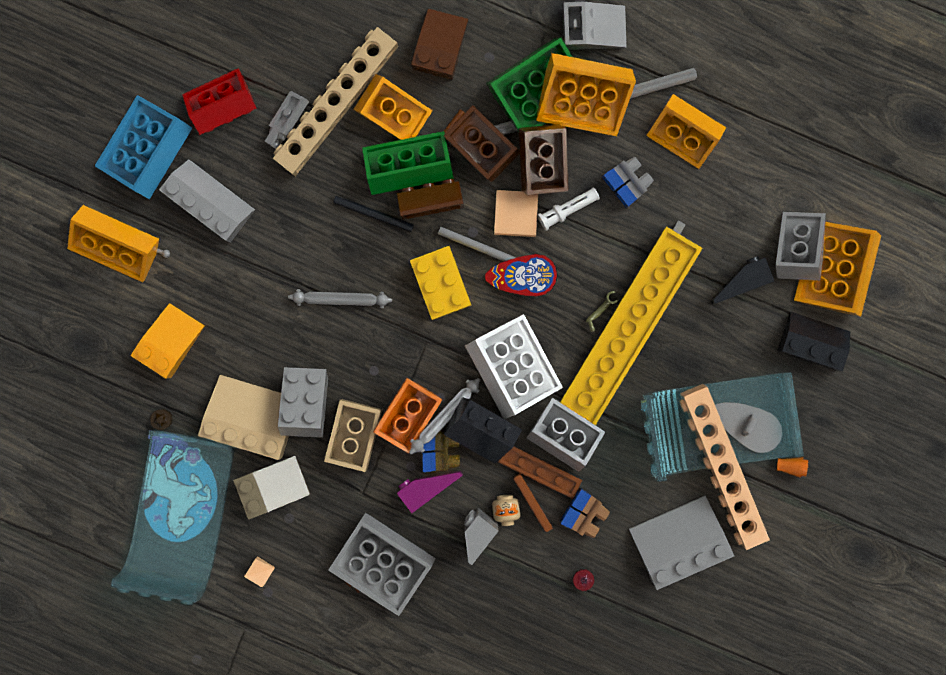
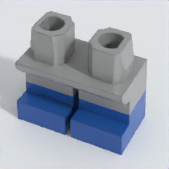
(625, 172)

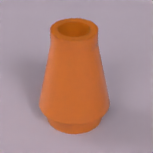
(793, 466)

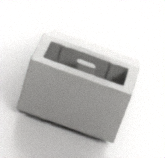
(593, 25)

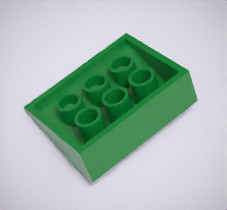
(521, 85)

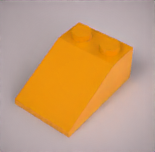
(392, 108)
(168, 341)

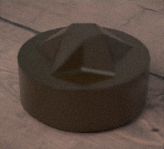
(161, 419)

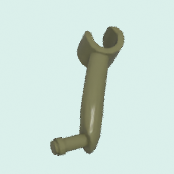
(599, 311)

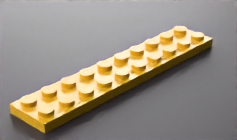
(631, 325)

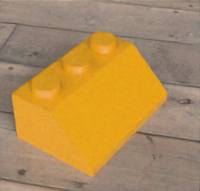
(686, 131)

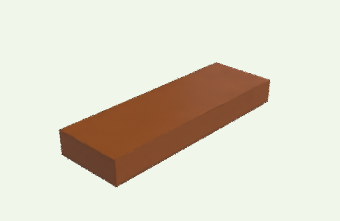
(525, 490)

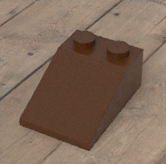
(439, 44)
(482, 144)

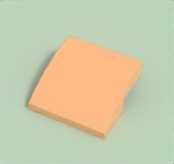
(515, 213)

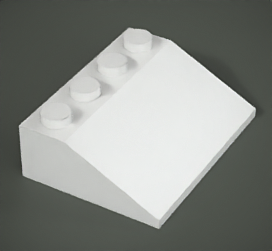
(513, 366)

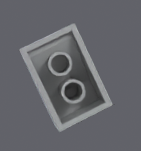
(801, 246)

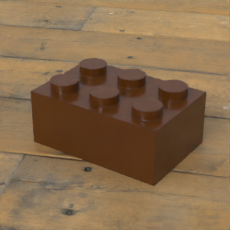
(543, 159)

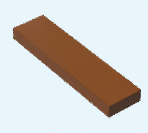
(541, 471)

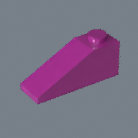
(421, 490)

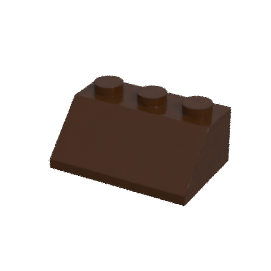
(430, 199)

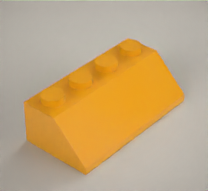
(112, 243)

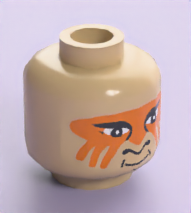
(506, 509)

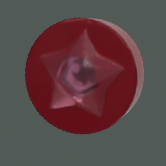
(583, 579)

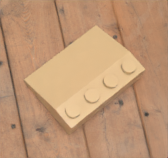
(244, 418)

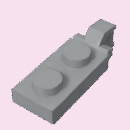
(285, 118)

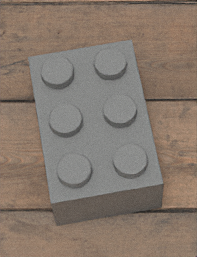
(303, 402)

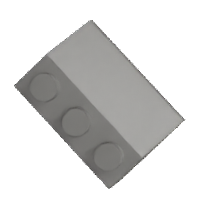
(565, 435)
(478, 533)

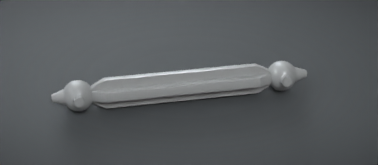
(336, 298)
(443, 417)

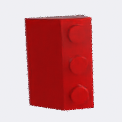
(219, 101)

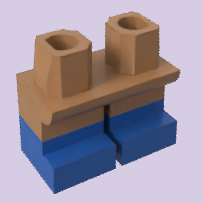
(582, 522)

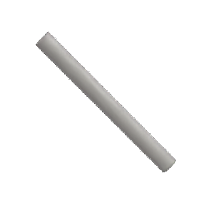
(474, 244)

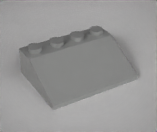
(681, 542)
(382, 564)

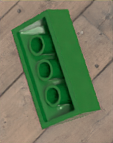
(398, 163)

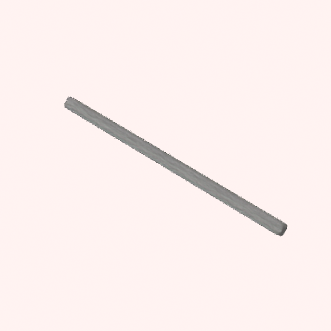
(639, 89)

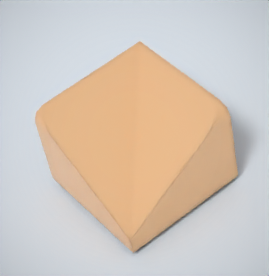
(259, 572)

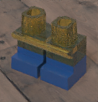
(440, 459)

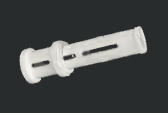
(559, 213)

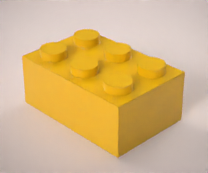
(440, 283)

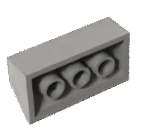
(207, 200)

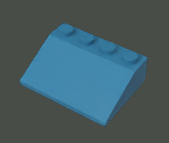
(143, 147)

